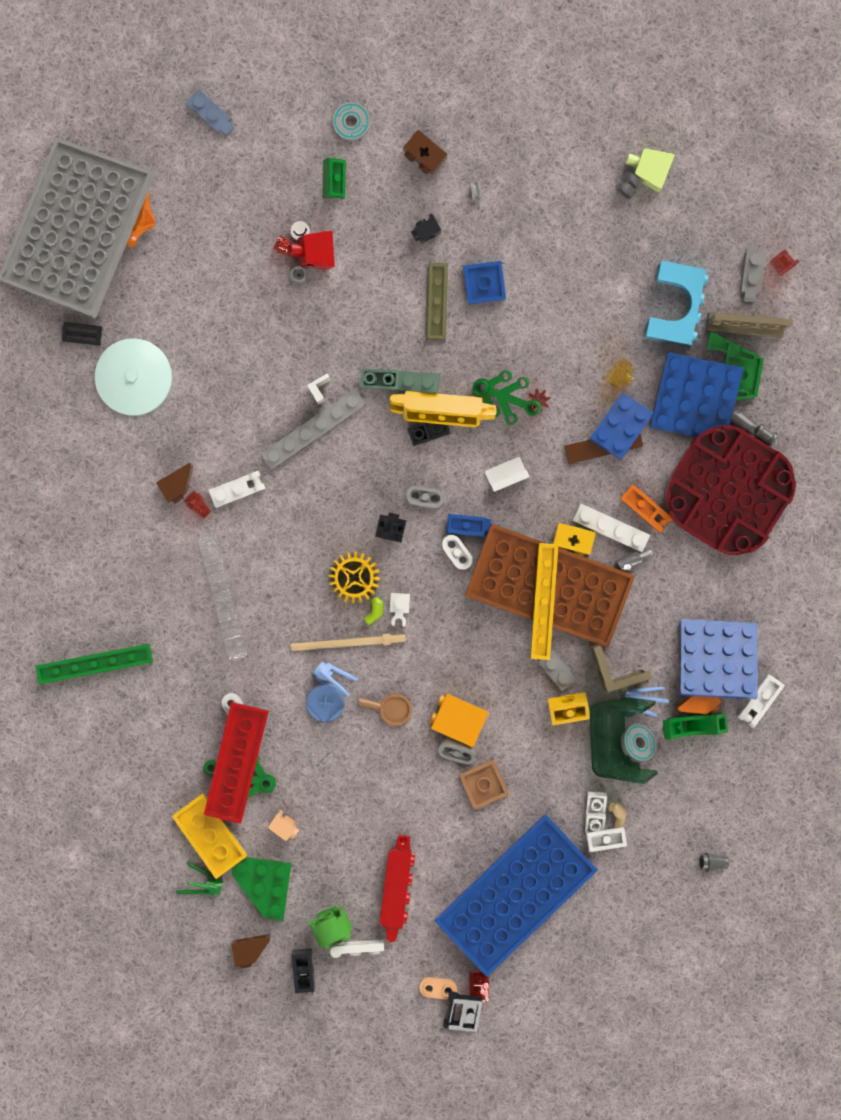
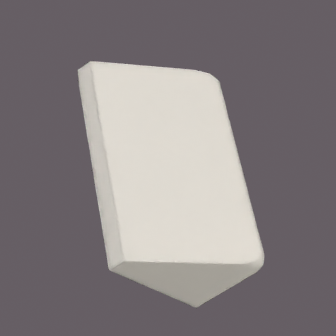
(606, 839)

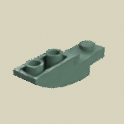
(400, 380)

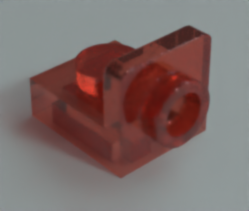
(479, 985)

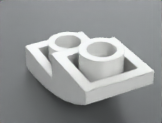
(595, 811)

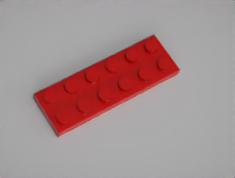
(236, 762)

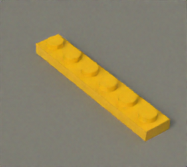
(544, 601)

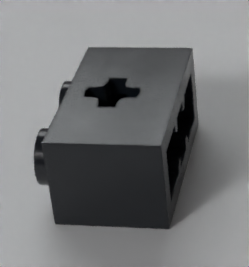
(303, 970)

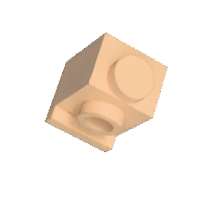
(283, 826)

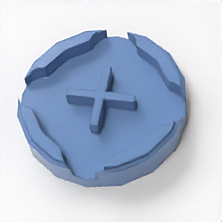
(325, 702)

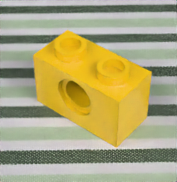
(569, 708)

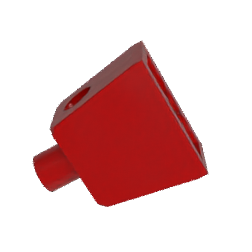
(315, 250)

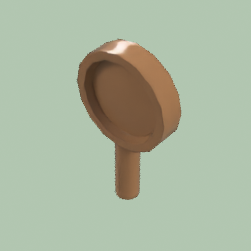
(394, 708)

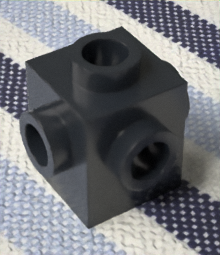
(390, 527)

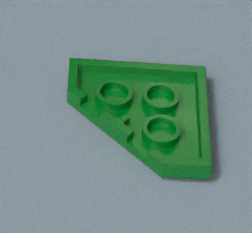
(265, 884)

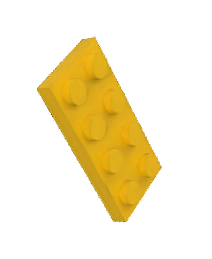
(209, 837)

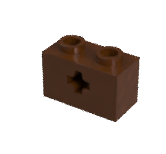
(422, 143)

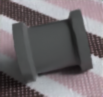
(765, 435)

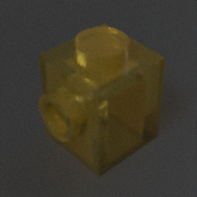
(620, 374)

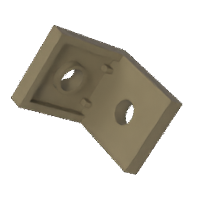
(620, 683)

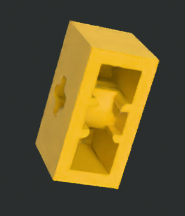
(584, 537)

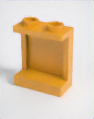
(458, 719)

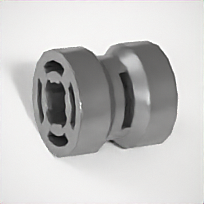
(628, 185)

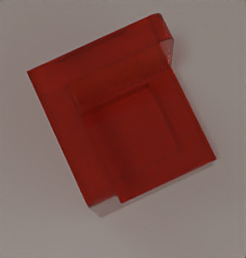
(783, 263)

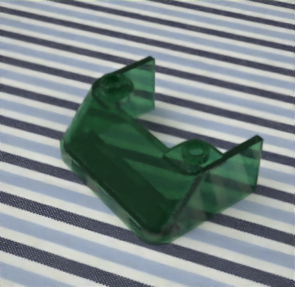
(606, 729)

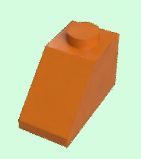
(699, 705)

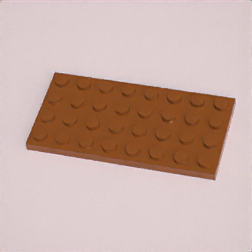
(586, 591)

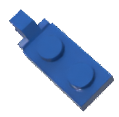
(468, 525)

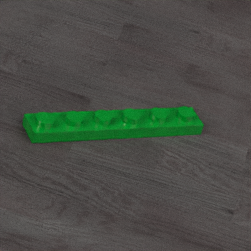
(94, 663)

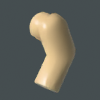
(619, 813)

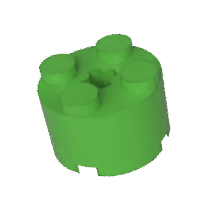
(331, 926)

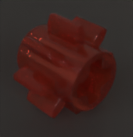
(541, 395)

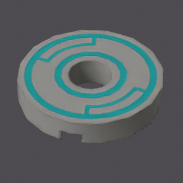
(346, 110)
(647, 741)

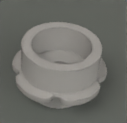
(293, 274)

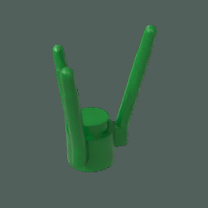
(212, 886)

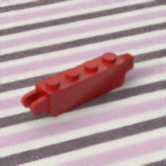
(395, 887)

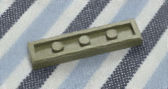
(437, 301)

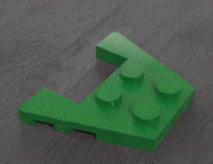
(739, 356)

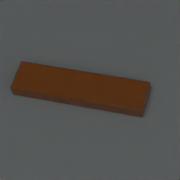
(589, 450)

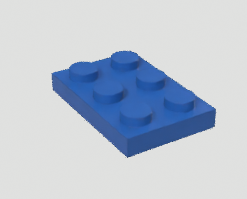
(621, 426)

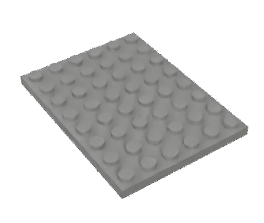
(76, 227)

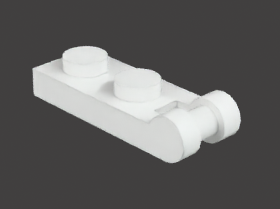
(236, 489)
(767, 693)
(356, 947)

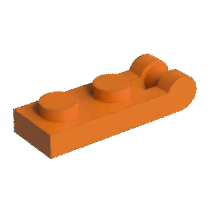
(645, 508)

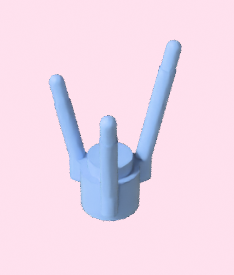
(323, 674)
(635, 693)

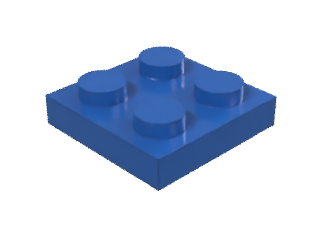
(484, 282)

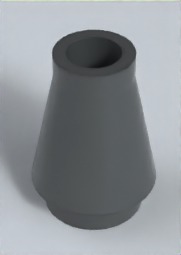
(742, 421)
(713, 862)

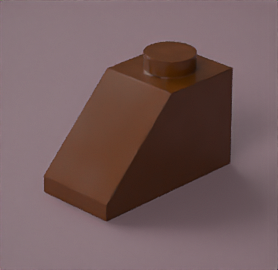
(176, 484)
(249, 949)

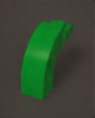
(695, 724)

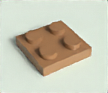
(483, 784)

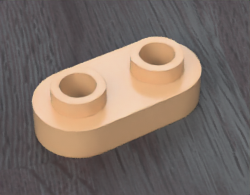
(438, 985)

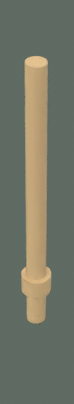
(385, 639)

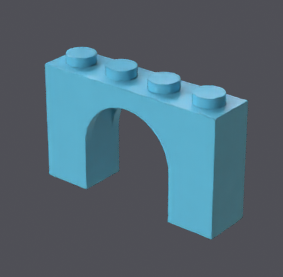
(691, 281)

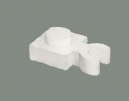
(399, 604)

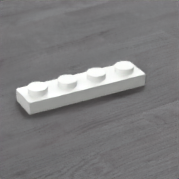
(611, 527)

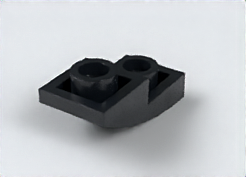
(427, 432)

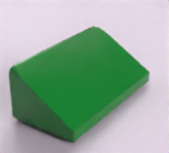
(334, 178)

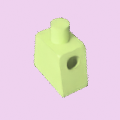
(651, 167)

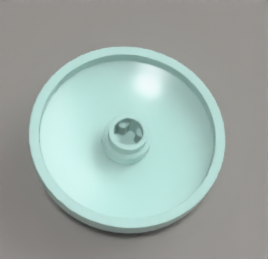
(133, 377)

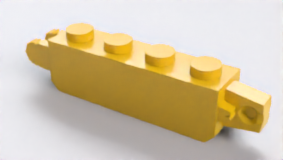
(441, 408)

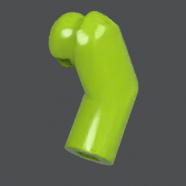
(377, 610)

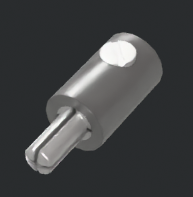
(632, 560)

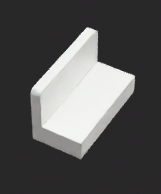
(315, 385)
(506, 474)

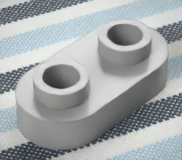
(425, 497)
(457, 751)

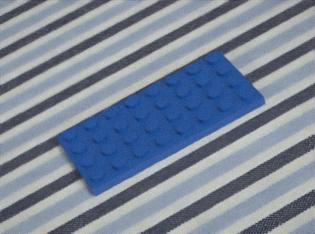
(515, 895)

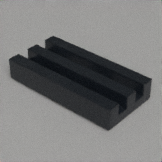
(99, 334)

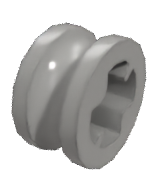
(475, 191)

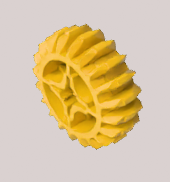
(340, 566)

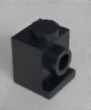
(426, 230)

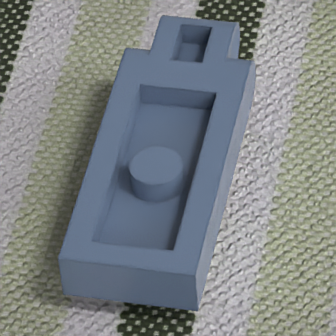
(210, 112)

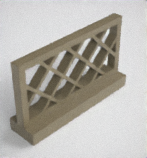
(747, 325)

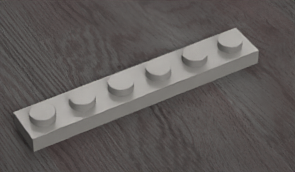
(313, 429)

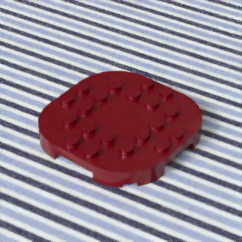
(729, 489)

